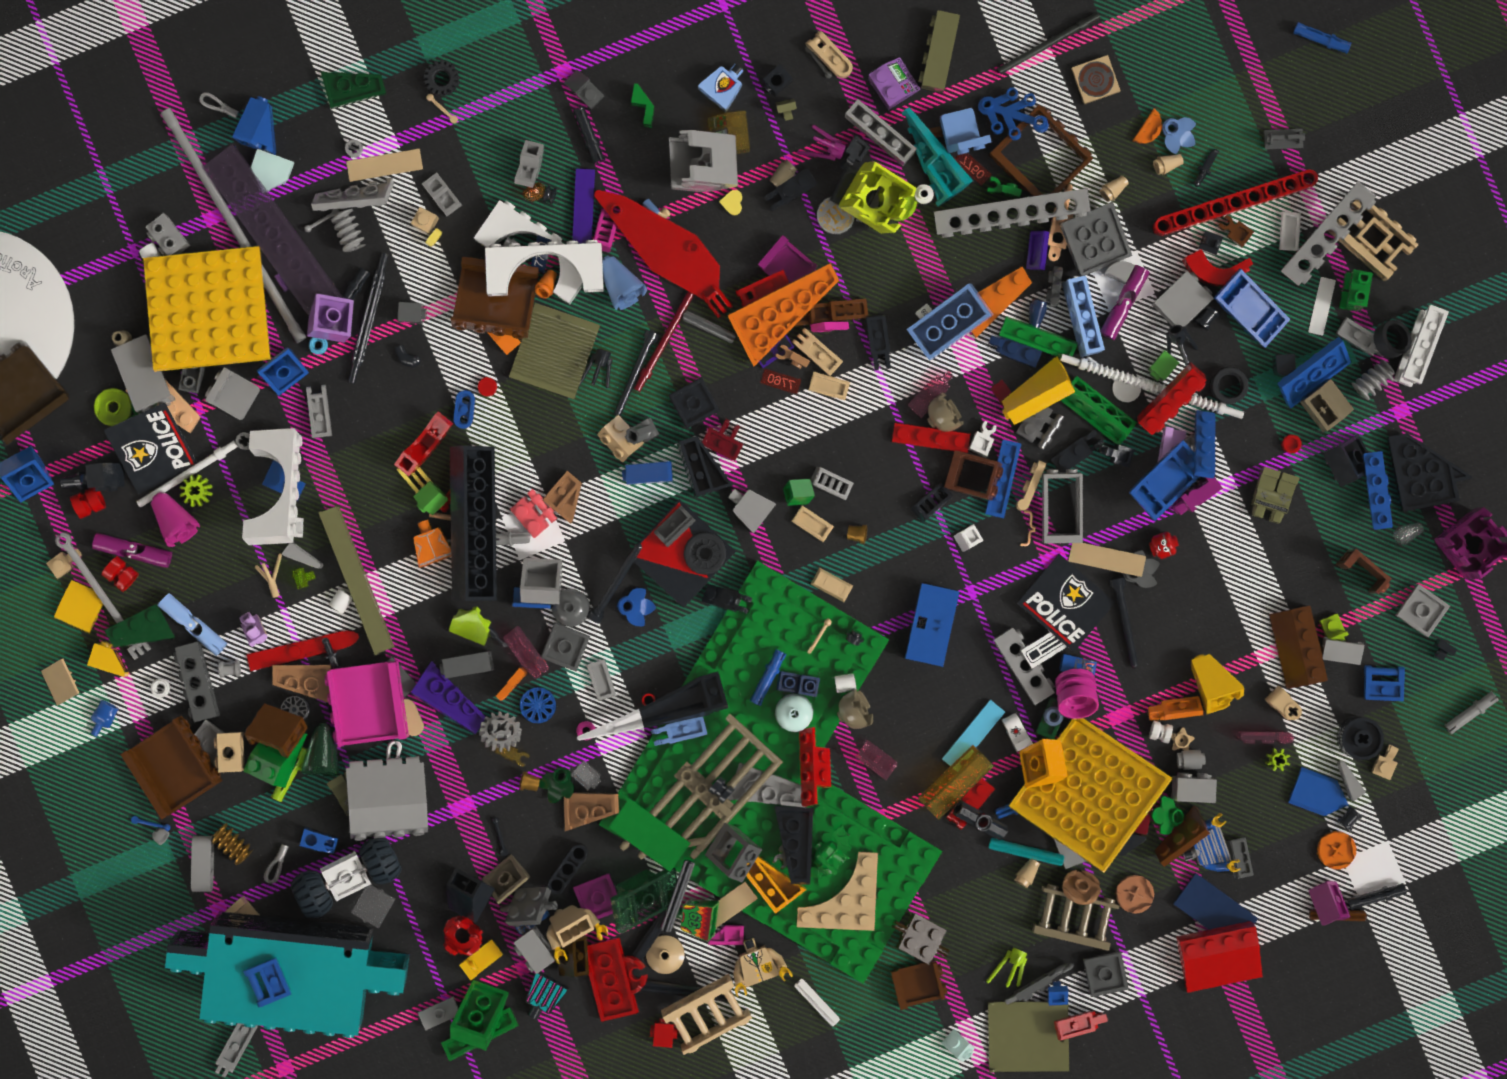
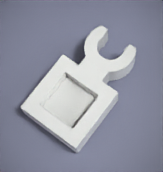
(982, 441)

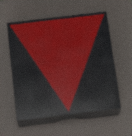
(668, 565)

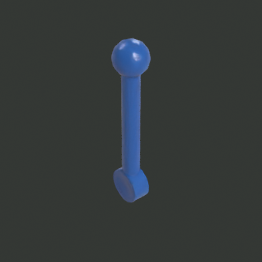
(135, 820)

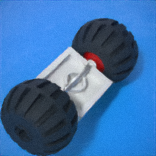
(345, 877)

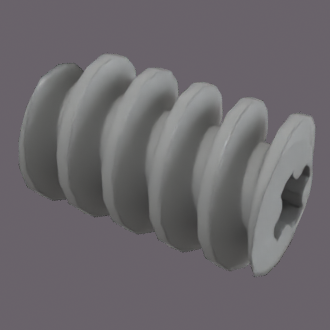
(347, 231)
(1374, 379)

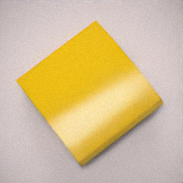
(79, 607)

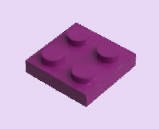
(596, 895)

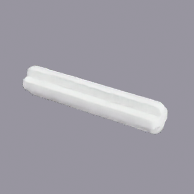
(812, 997)

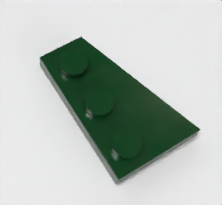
(351, 88)

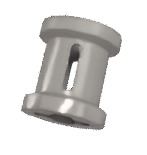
(229, 668)

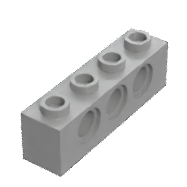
(880, 132)
(1003, 644)

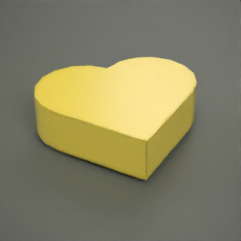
(732, 201)

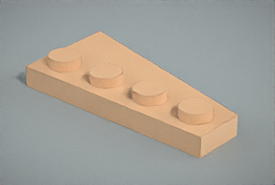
(181, 411)

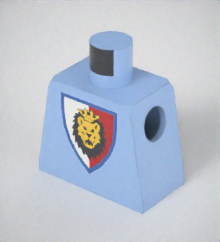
(722, 86)

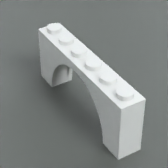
(507, 222)
(503, 261)
(279, 522)

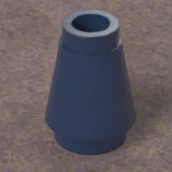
(1037, 311)

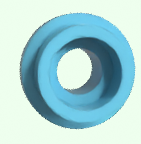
(313, 349)

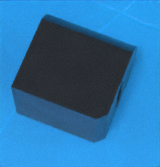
(1283, 364)

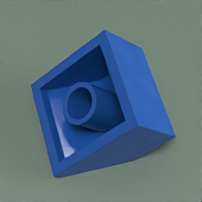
(25, 474)

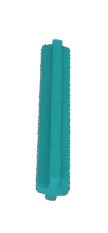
(1027, 852)

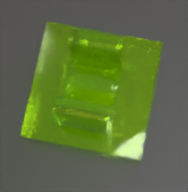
(301, 578)

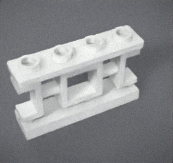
(1424, 340)

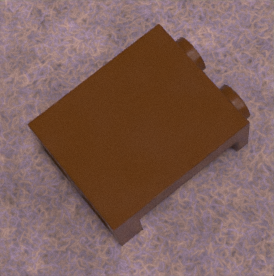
(276, 729)
(918, 984)

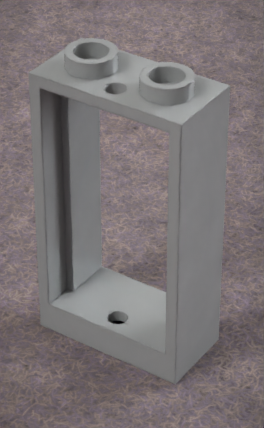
(1066, 537)

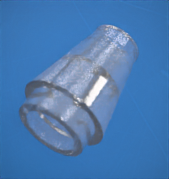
(1407, 533)

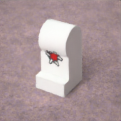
(1016, 732)

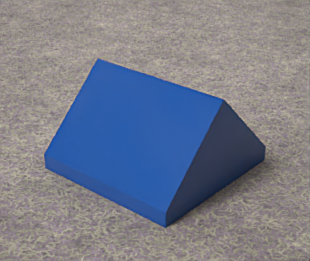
(283, 371)

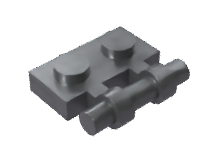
(1032, 425)

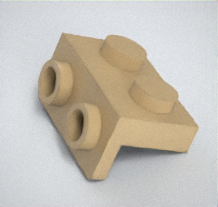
(614, 437)

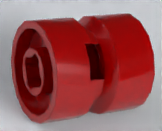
(86, 503)
(120, 574)

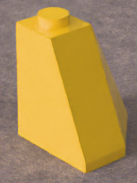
(1215, 683)

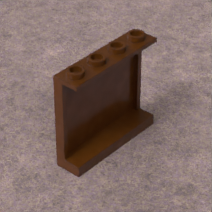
(494, 314)
(172, 767)

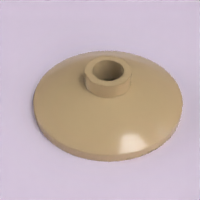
(665, 944)

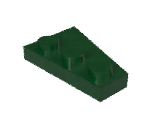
(141, 628)

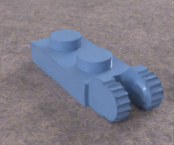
(681, 730)

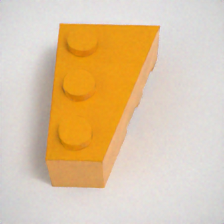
(773, 884)

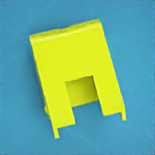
(892, 190)

